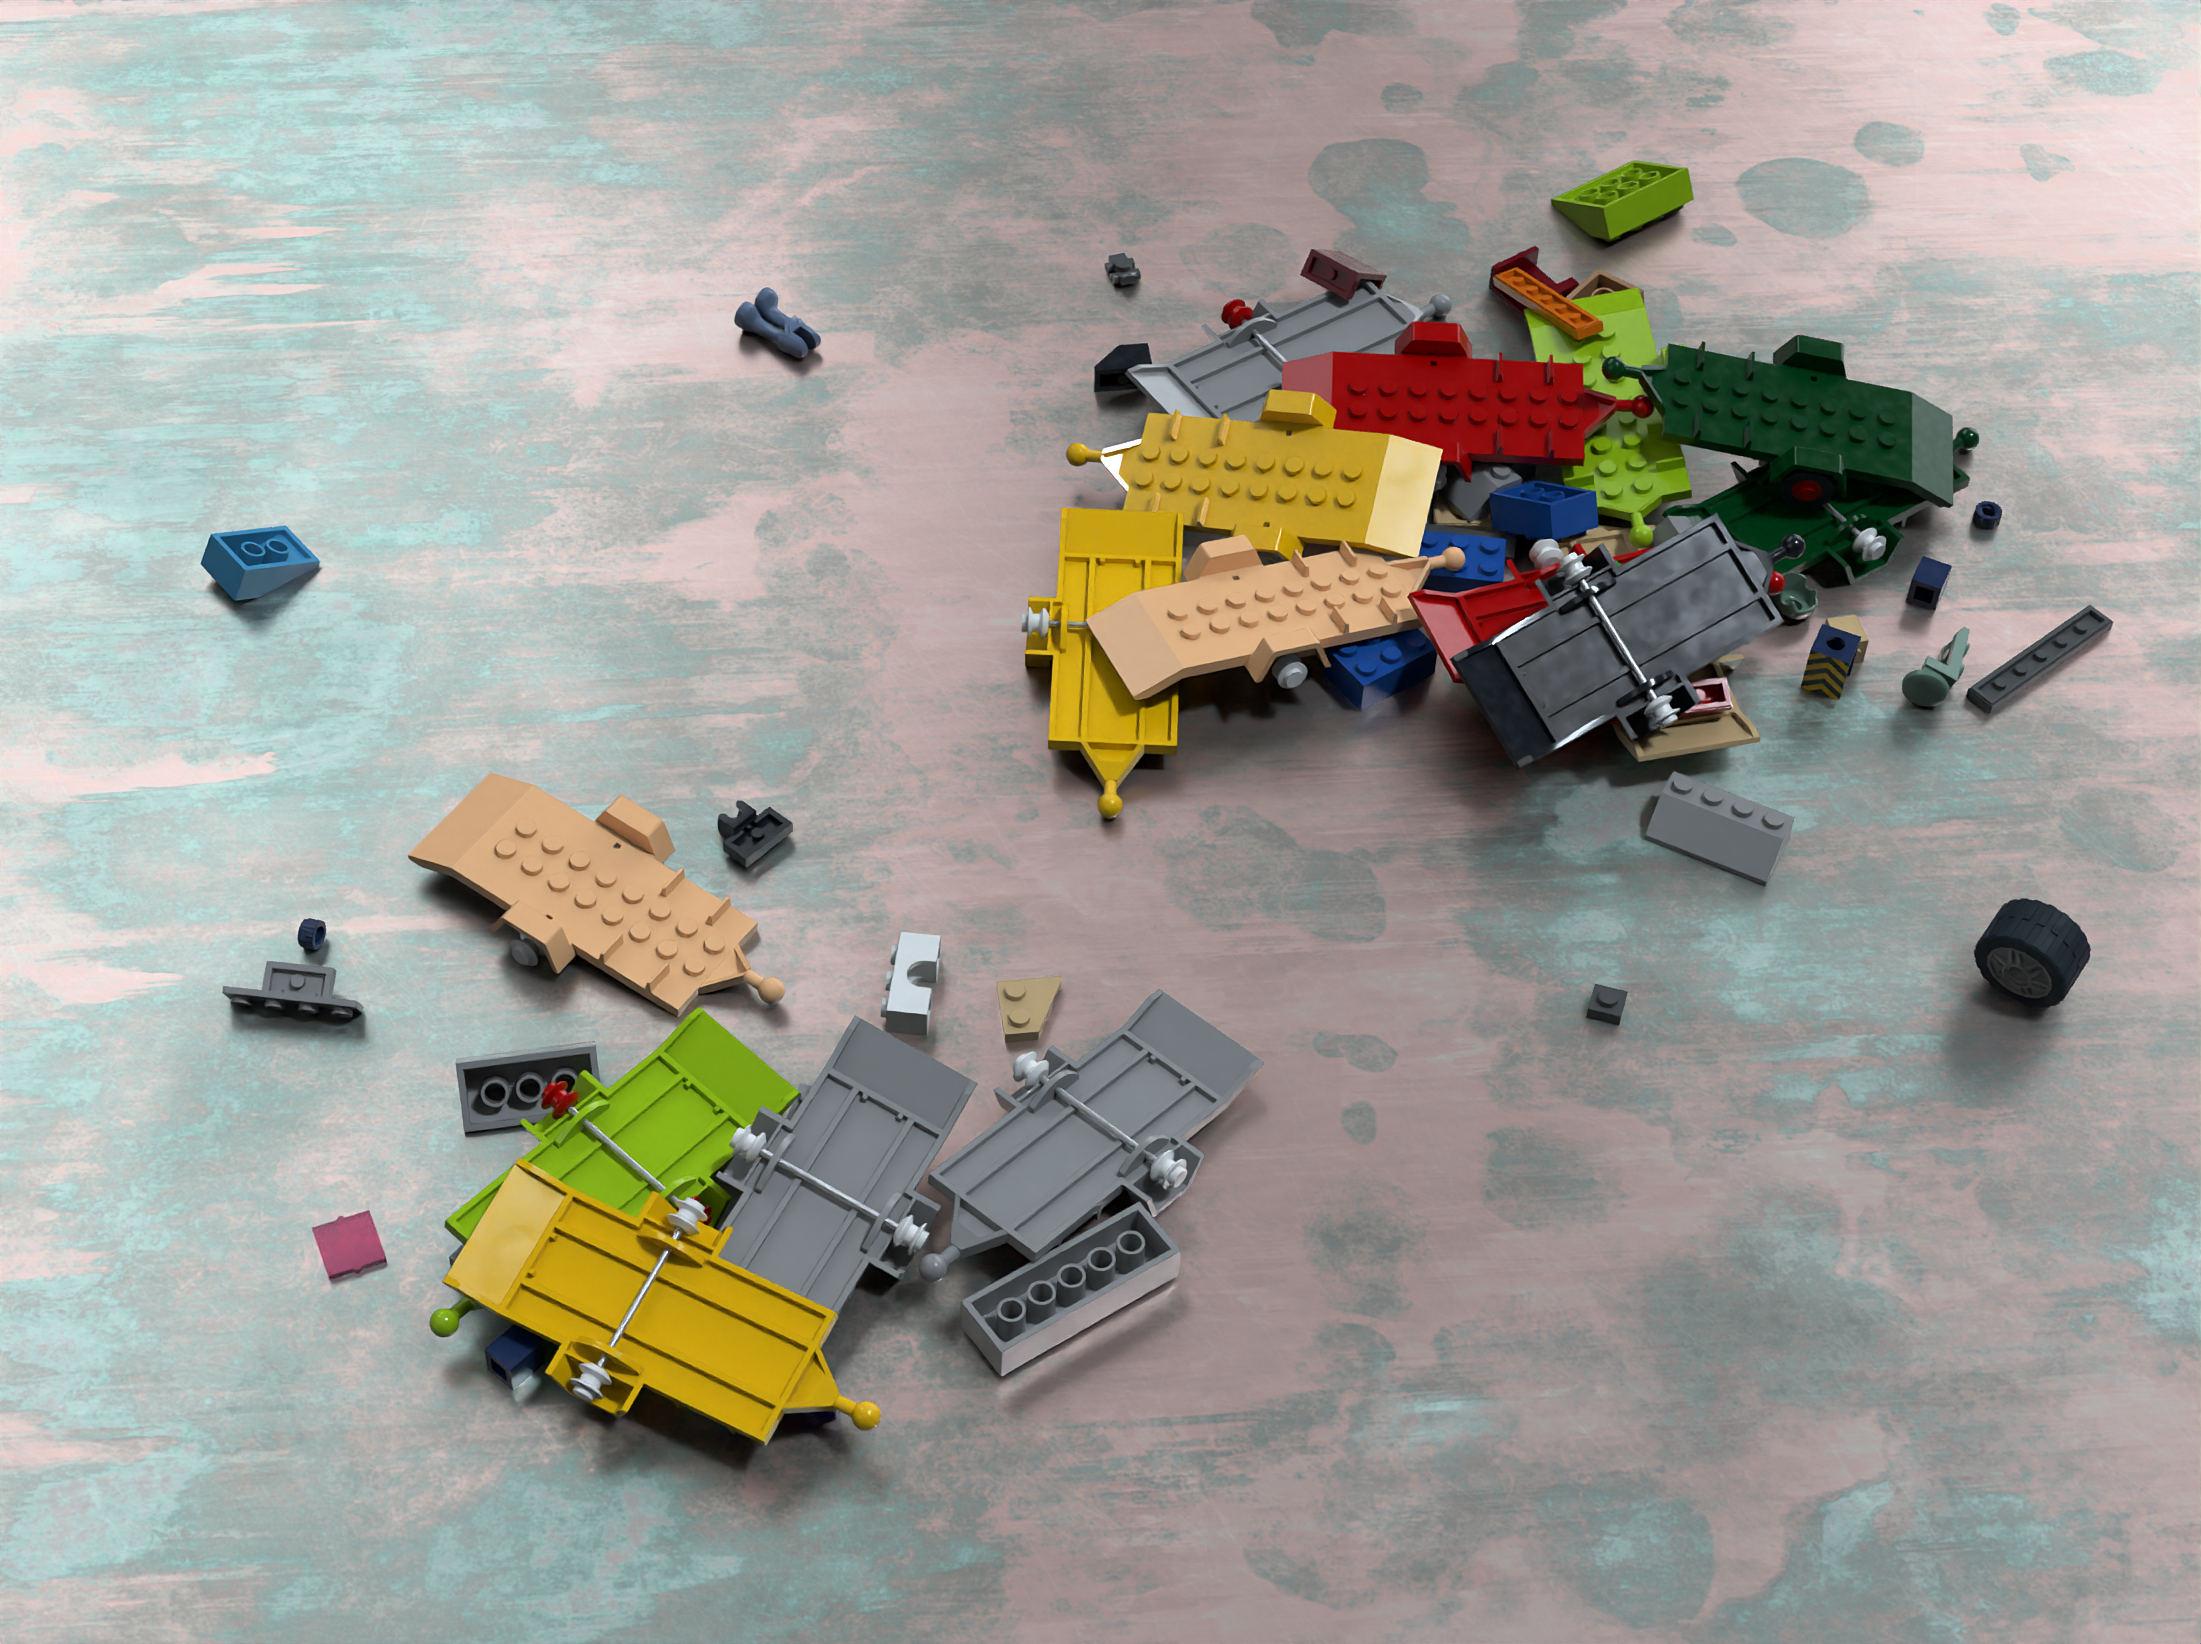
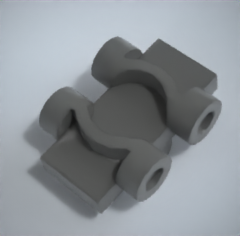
(1122, 269)

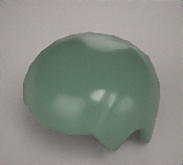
(1796, 599)

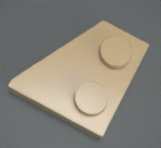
(1026, 1006)

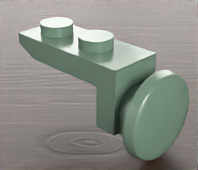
(1932, 683)

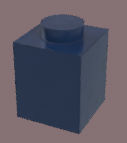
(1929, 583)
(515, 1356)

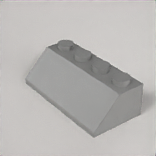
(1473, 498)
(1719, 828)
(508, 1086)

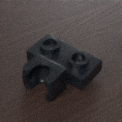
(752, 834)

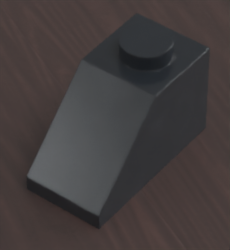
(1111, 370)

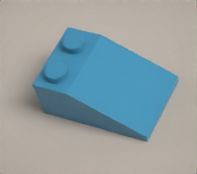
(256, 560)

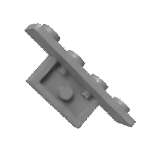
(297, 986)

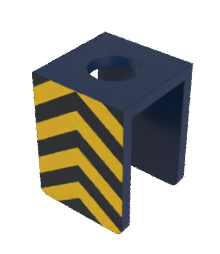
(1830, 661)

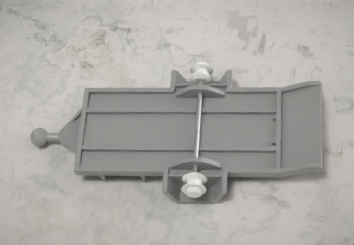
(1086, 1129)
(843, 1169)

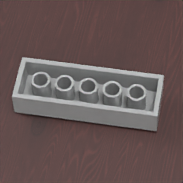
(1070, 1288)

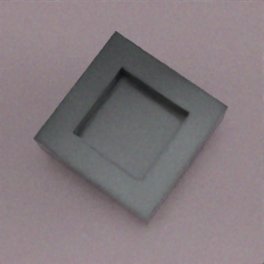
(1607, 1004)

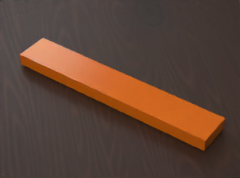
(1548, 303)

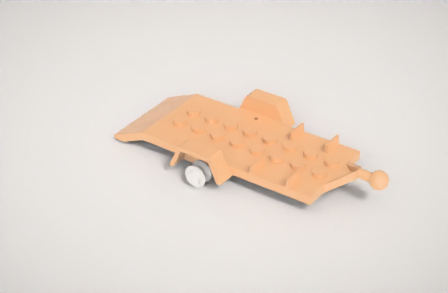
(1259, 614)
(587, 899)

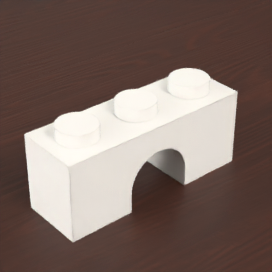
(914, 961)

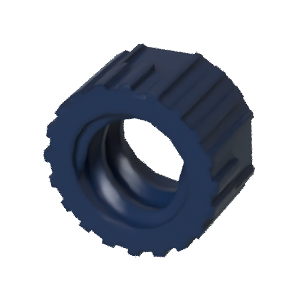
(1987, 508)
(311, 933)

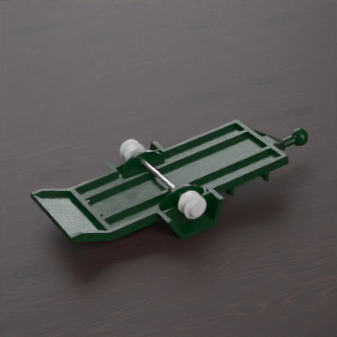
(1761, 518)

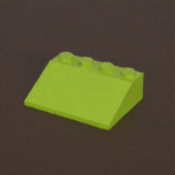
(1626, 198)

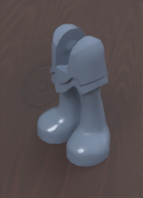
(755, 318)

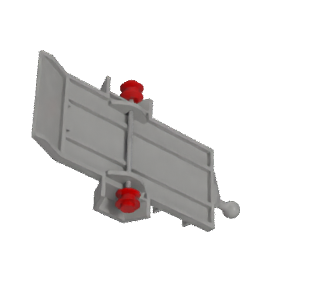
(1247, 361)

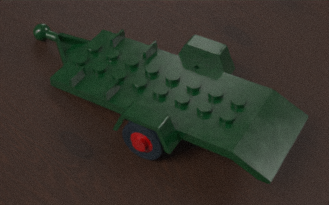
(1800, 419)

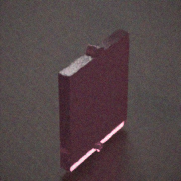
(349, 1244)

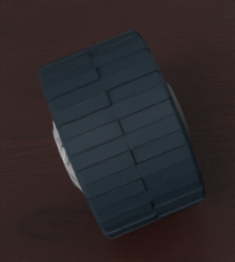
(2032, 952)

